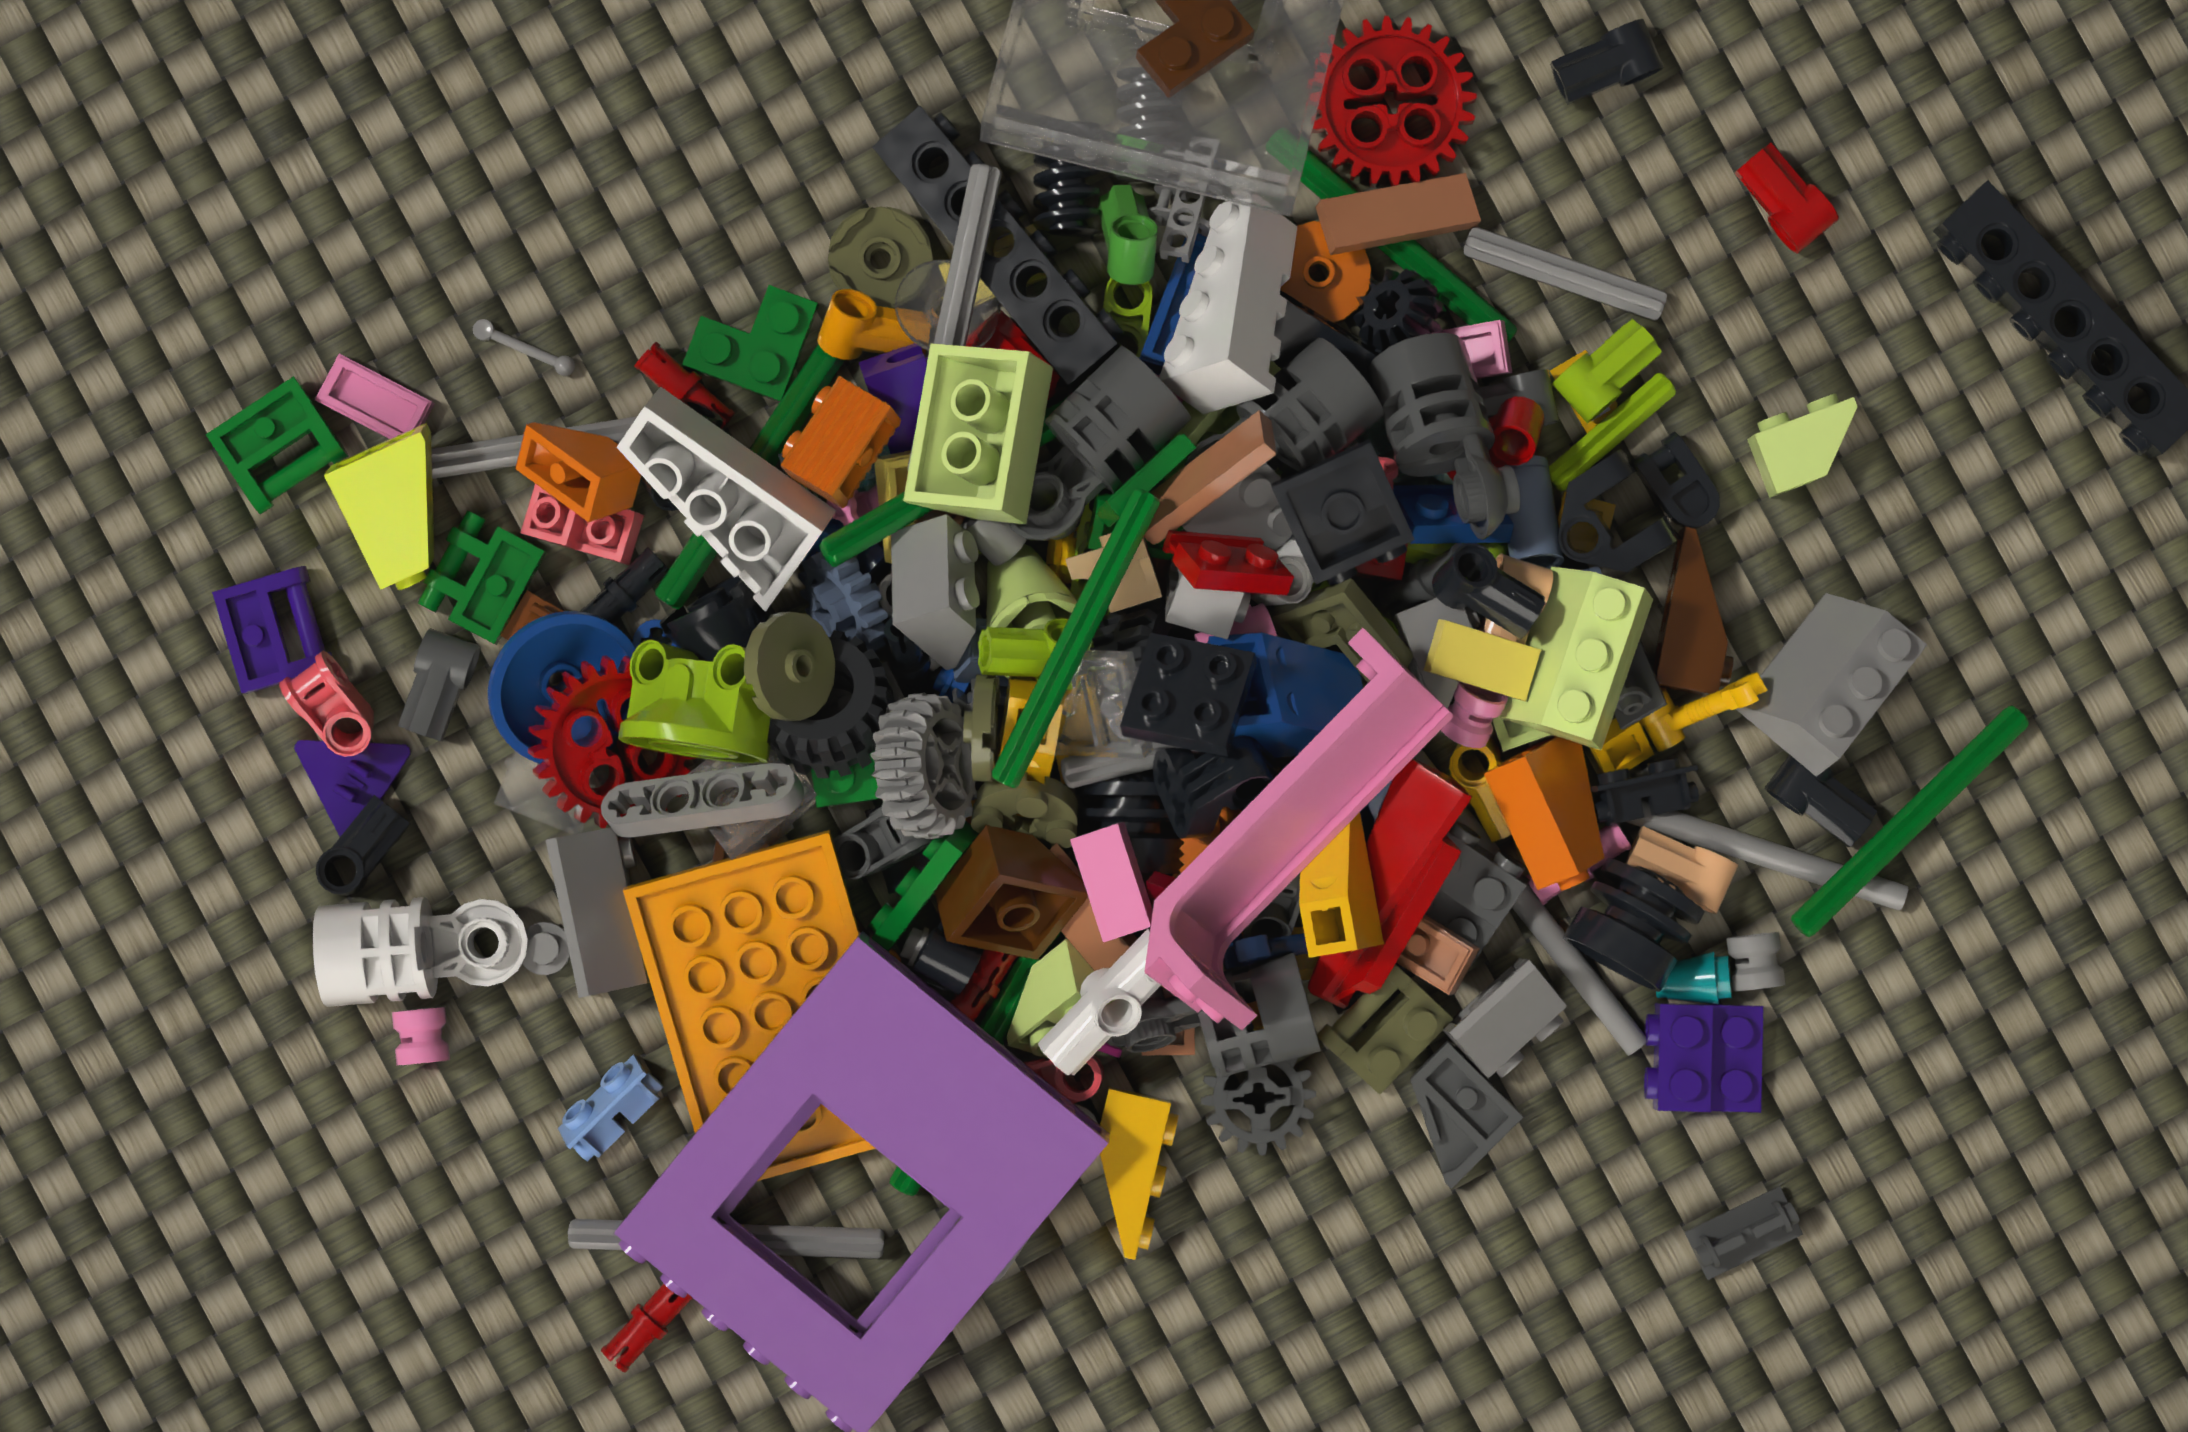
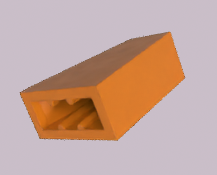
(1549, 811)

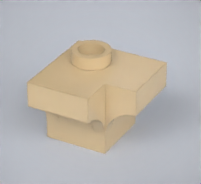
(1138, 584)

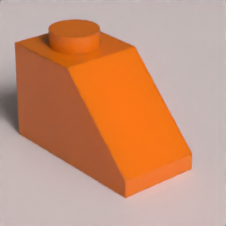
(578, 470)

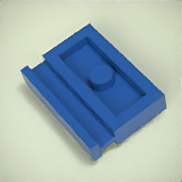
(1434, 516)

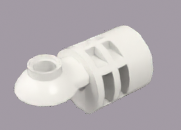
(407, 949)

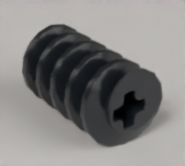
(1064, 198)

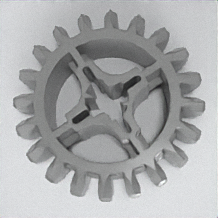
(923, 766)

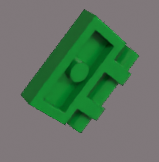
(495, 584)

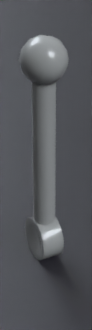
(486, 331)

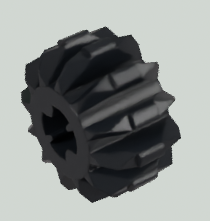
(1398, 309)

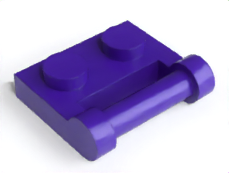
(256, 633)

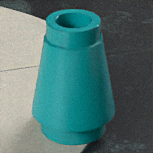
(1699, 979)

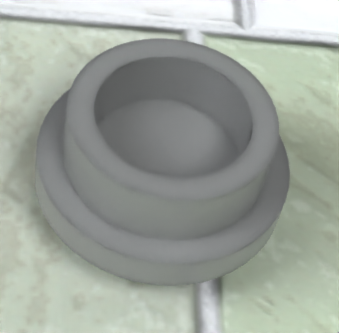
(546, 948)

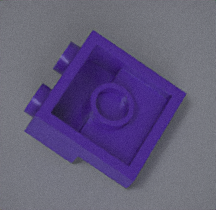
(1705, 1057)

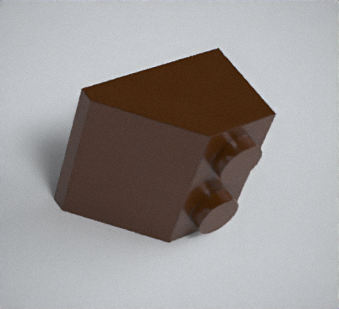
(1008, 895)

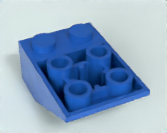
(1291, 691)

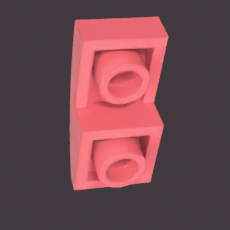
(606, 537)

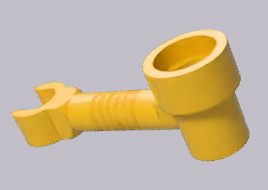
(1667, 722)

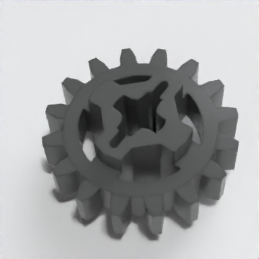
(1260, 1121)

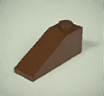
(1691, 632)

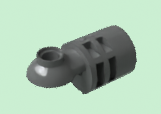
(1314, 410)
(1443, 425)
(1107, 436)
(1282, 1008)

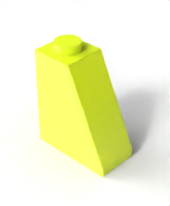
(390, 505)

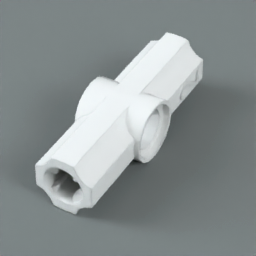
(1093, 1022)

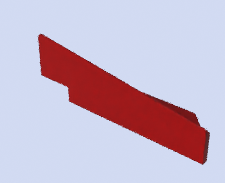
(1407, 866)

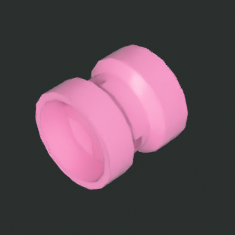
(1473, 715)
(420, 1036)

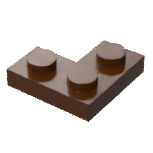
(1195, 43)

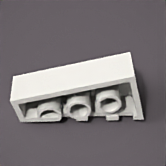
(1232, 310)
(727, 493)

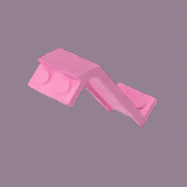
(1287, 830)

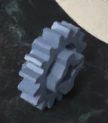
(843, 600)

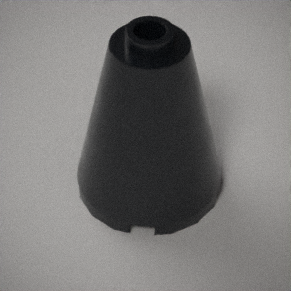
(716, 619)

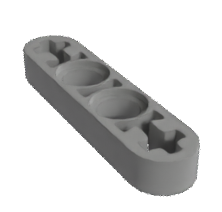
(702, 791)

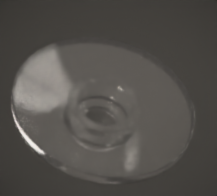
(922, 296)

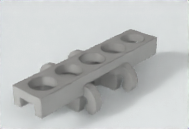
(1178, 223)

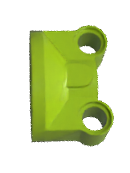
(694, 705)

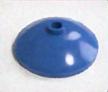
(537, 652)

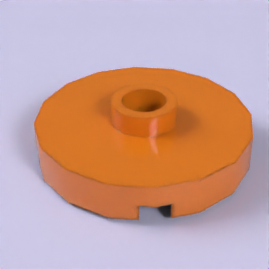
(1346, 279)

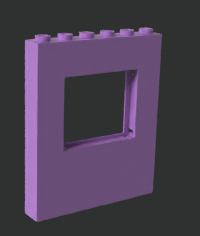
(928, 1098)

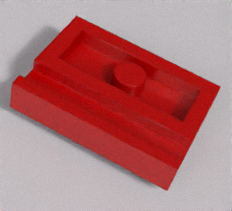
(1228, 563)

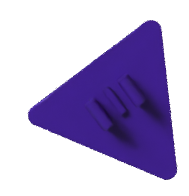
(350, 781)

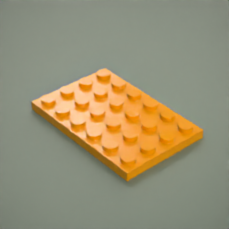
(733, 961)

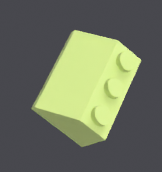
(978, 432)
(1585, 655)

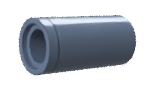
(1536, 522)

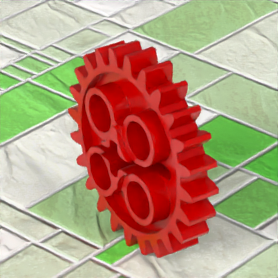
(1394, 150)
(572, 761)

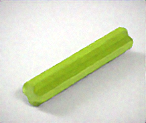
(1611, 430)

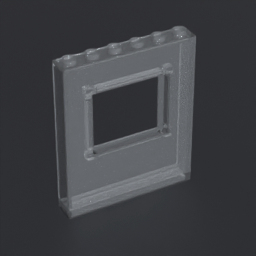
(1229, 135)

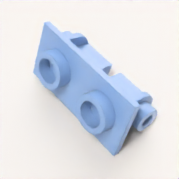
(590, 1123)

